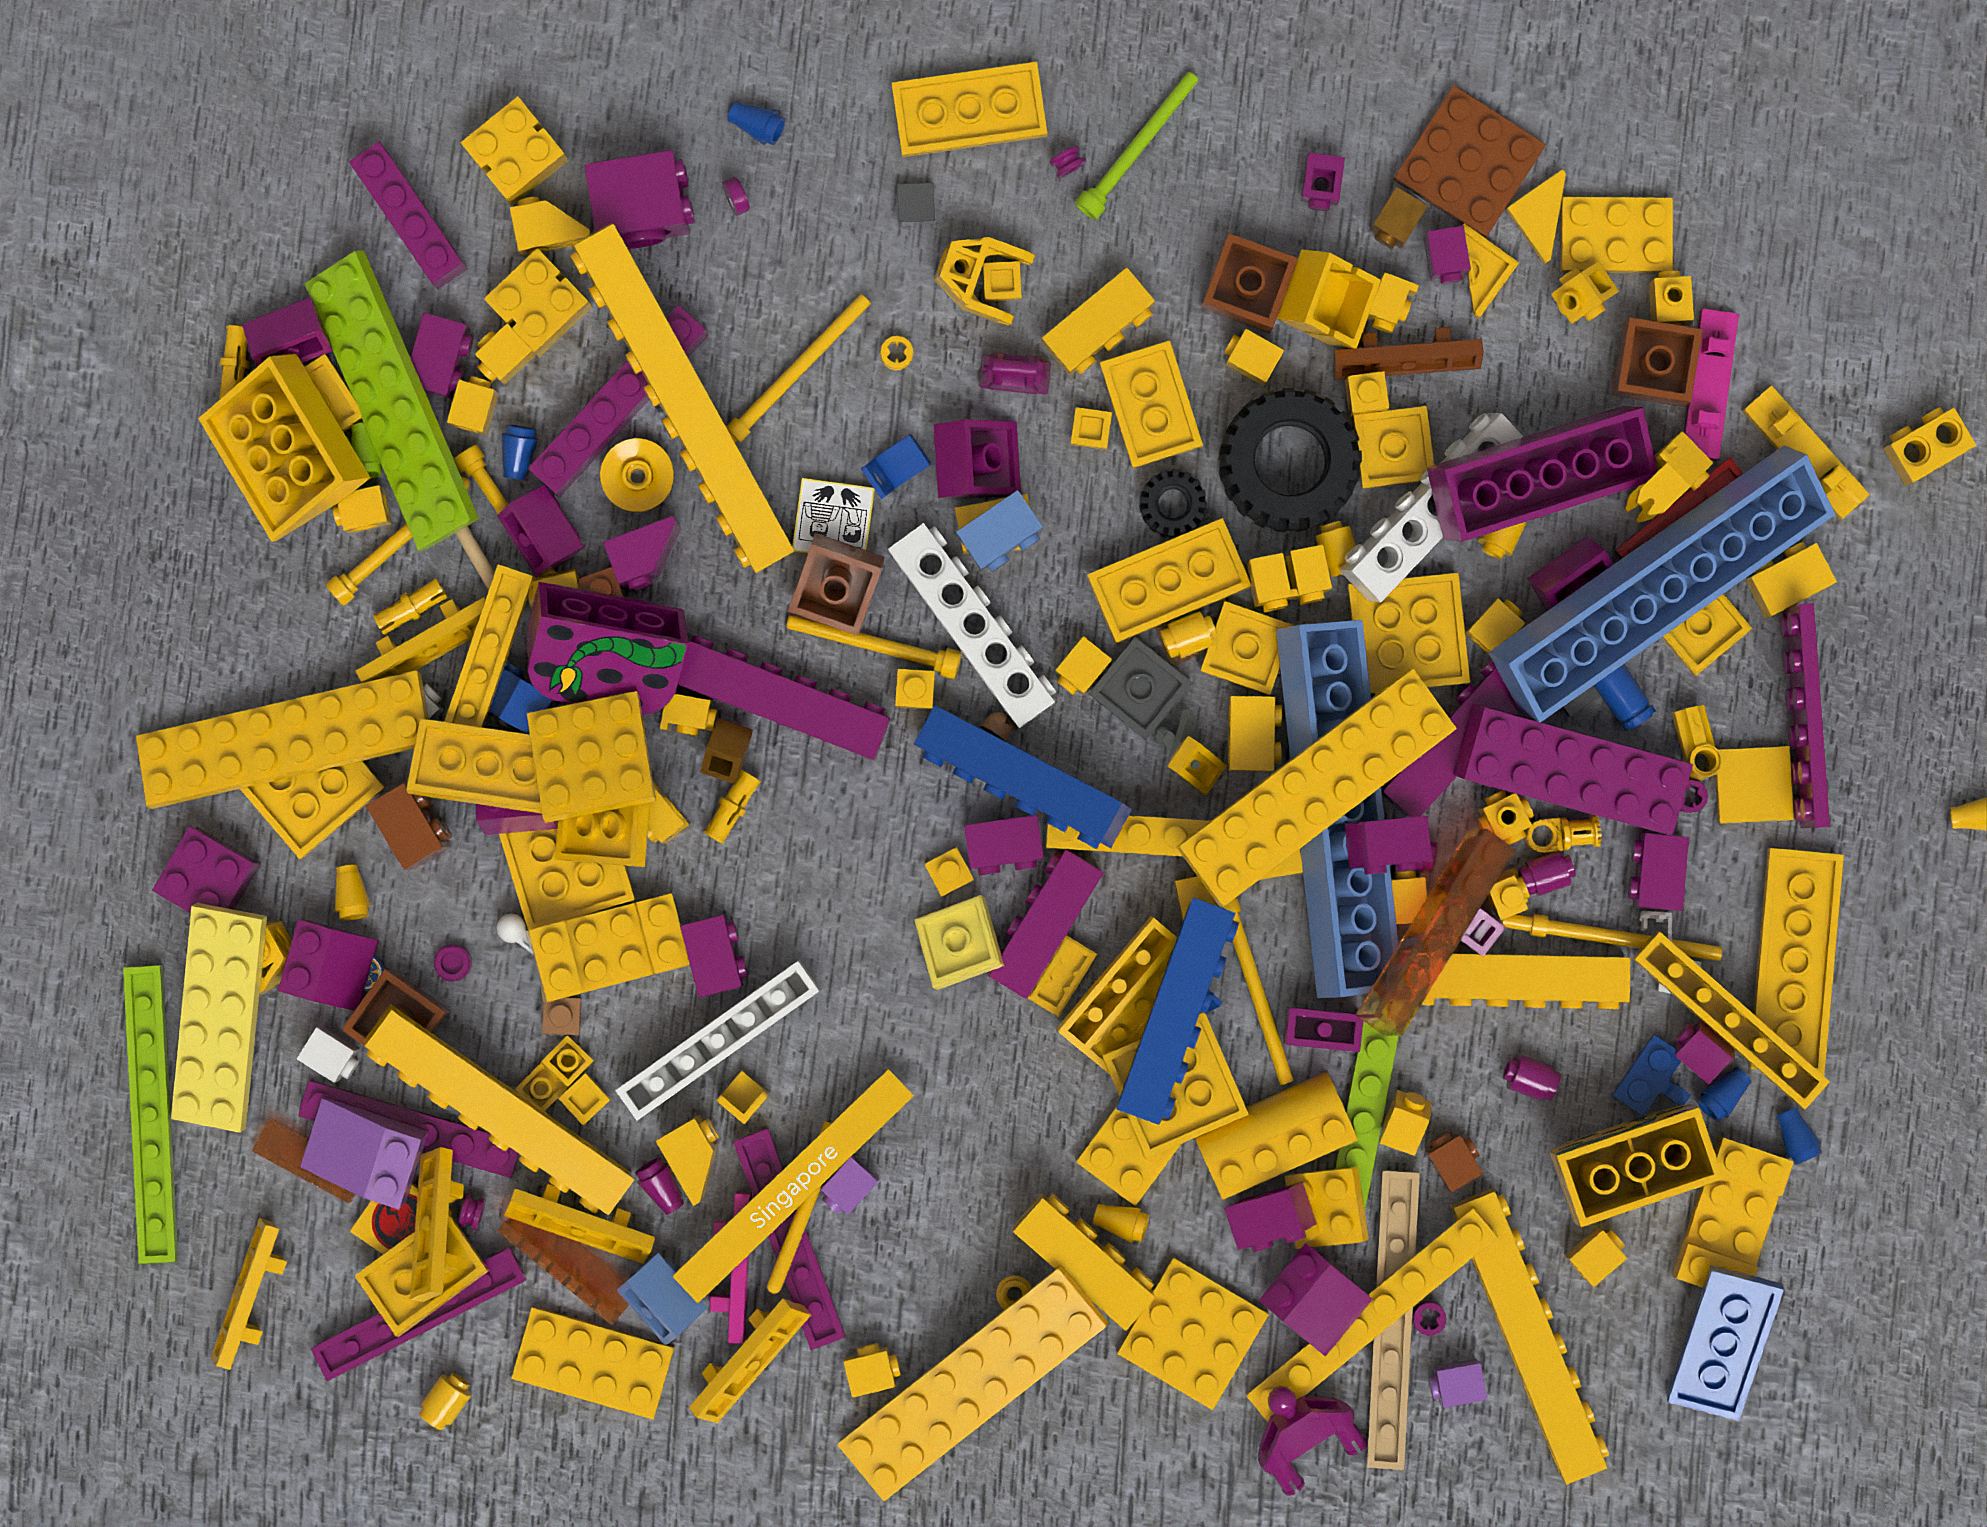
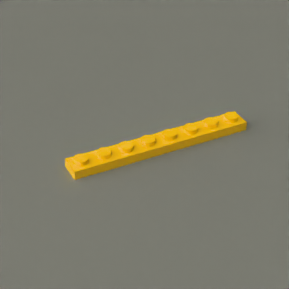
(1389, 1303)

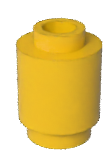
(1502, 541)
(1337, 543)
(1188, 635)
(445, 1401)

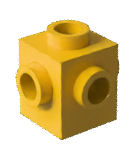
(1584, 293)
(1492, 812)

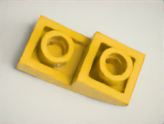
(554, 1074)

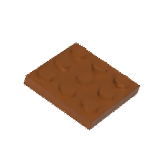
(1469, 161)

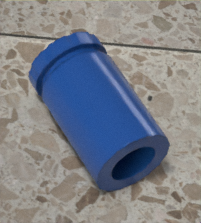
(1625, 698)

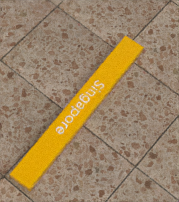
(792, 1186)

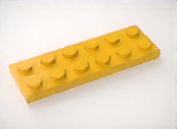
(1798, 949)

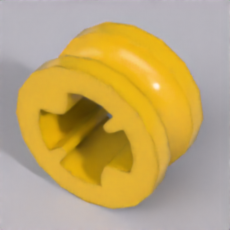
(885, 352)

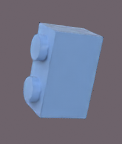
(1000, 531)
(661, 1299)

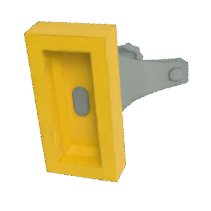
(1190, 757)

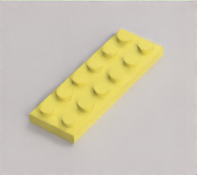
(218, 1017)

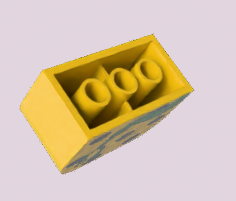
(1635, 1164)

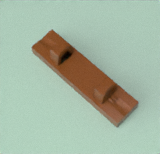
(1420, 358)

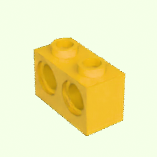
(1932, 451)

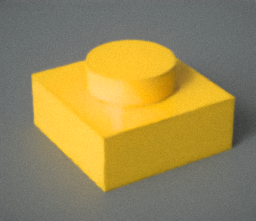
(1002, 281)
(1091, 428)
(949, 871)
(584, 1098)

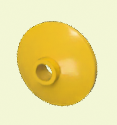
(632, 456)

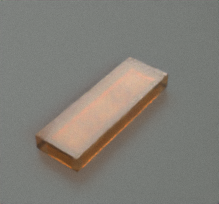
(286, 1149)

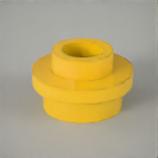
(1008, 1282)

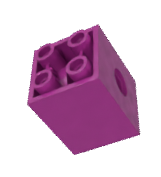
(641, 197)

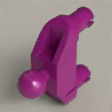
(1298, 1428)

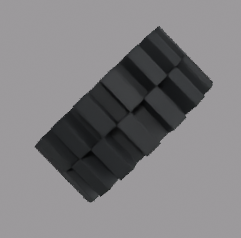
(1178, 481)

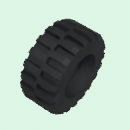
(1299, 410)

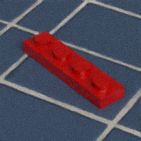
(1718, 479)

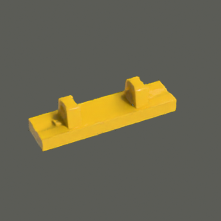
(1785, 427)
(426, 646)
(431, 1224)
(579, 1226)
(235, 1325)
(731, 1381)

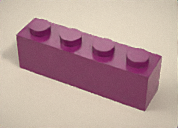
(408, 215)
(1046, 922)

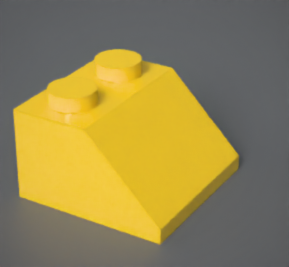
(691, 1155)

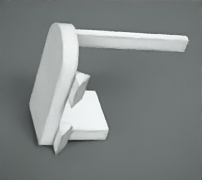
(1659, 916)

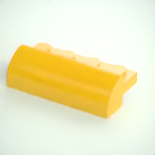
(1122, 997)
(1277, 1135)

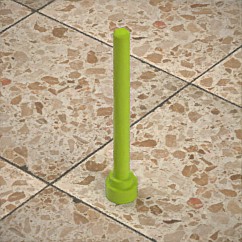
(1093, 200)

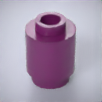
(1547, 873)
(1531, 1078)

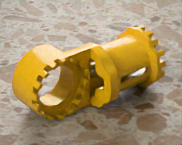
(1563, 835)

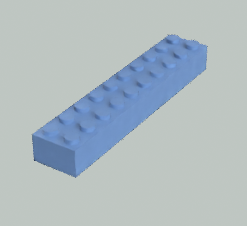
(1662, 583)
(1347, 911)

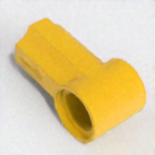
(1696, 738)

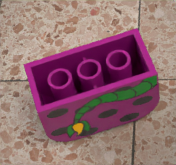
(604, 646)

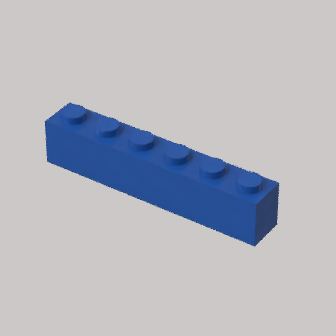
(1022, 777)
(1176, 1010)

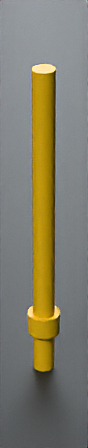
(740, 427)
(1539, 926)
(1259, 998)

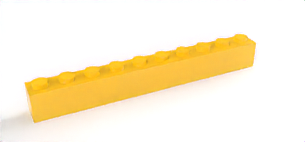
(682, 398)

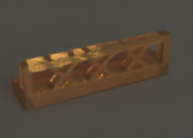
(570, 1265)

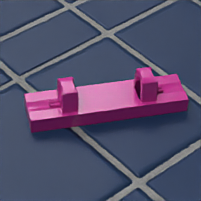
(1710, 393)
(737, 1300)

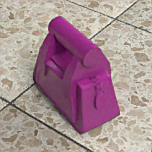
(1015, 373)

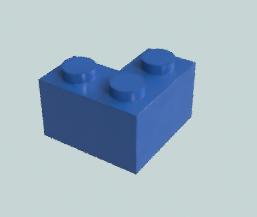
(517, 698)

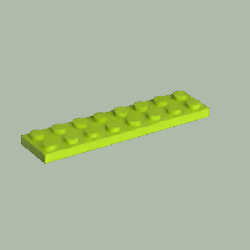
(391, 400)

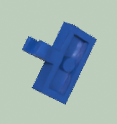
(1651, 1076)

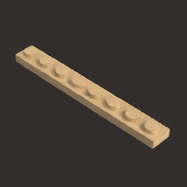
(1393, 1345)

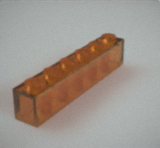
(1435, 932)

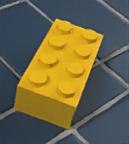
(1093, 1267)

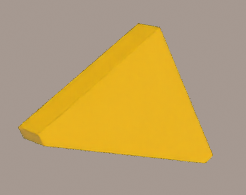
(1538, 215)
(1488, 270)

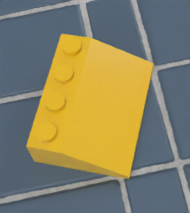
(283, 446)

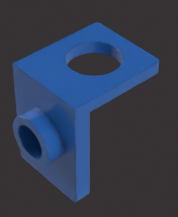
(896, 465)

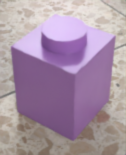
(848, 1186)
(1458, 1383)

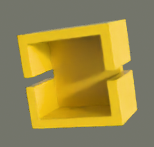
(515, 150)
(1328, 298)
(539, 302)
(1307, 577)

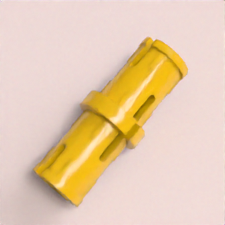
(234, 359)
(410, 606)
(732, 807)

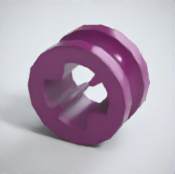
(1067, 161)
(1700, 792)
(472, 1212)
(1417, 1318)

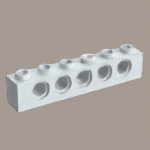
(908, 555)
(1362, 566)
(718, 1040)

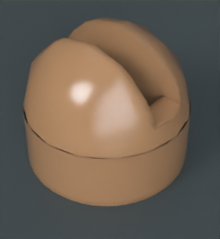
(998, 725)

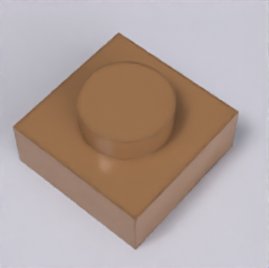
(562, 1016)

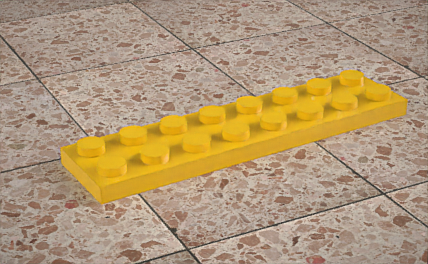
(281, 739)
(1316, 788)
(973, 1383)

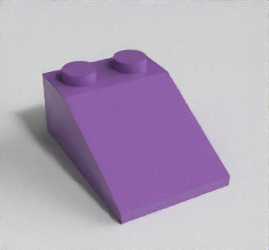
(364, 1152)

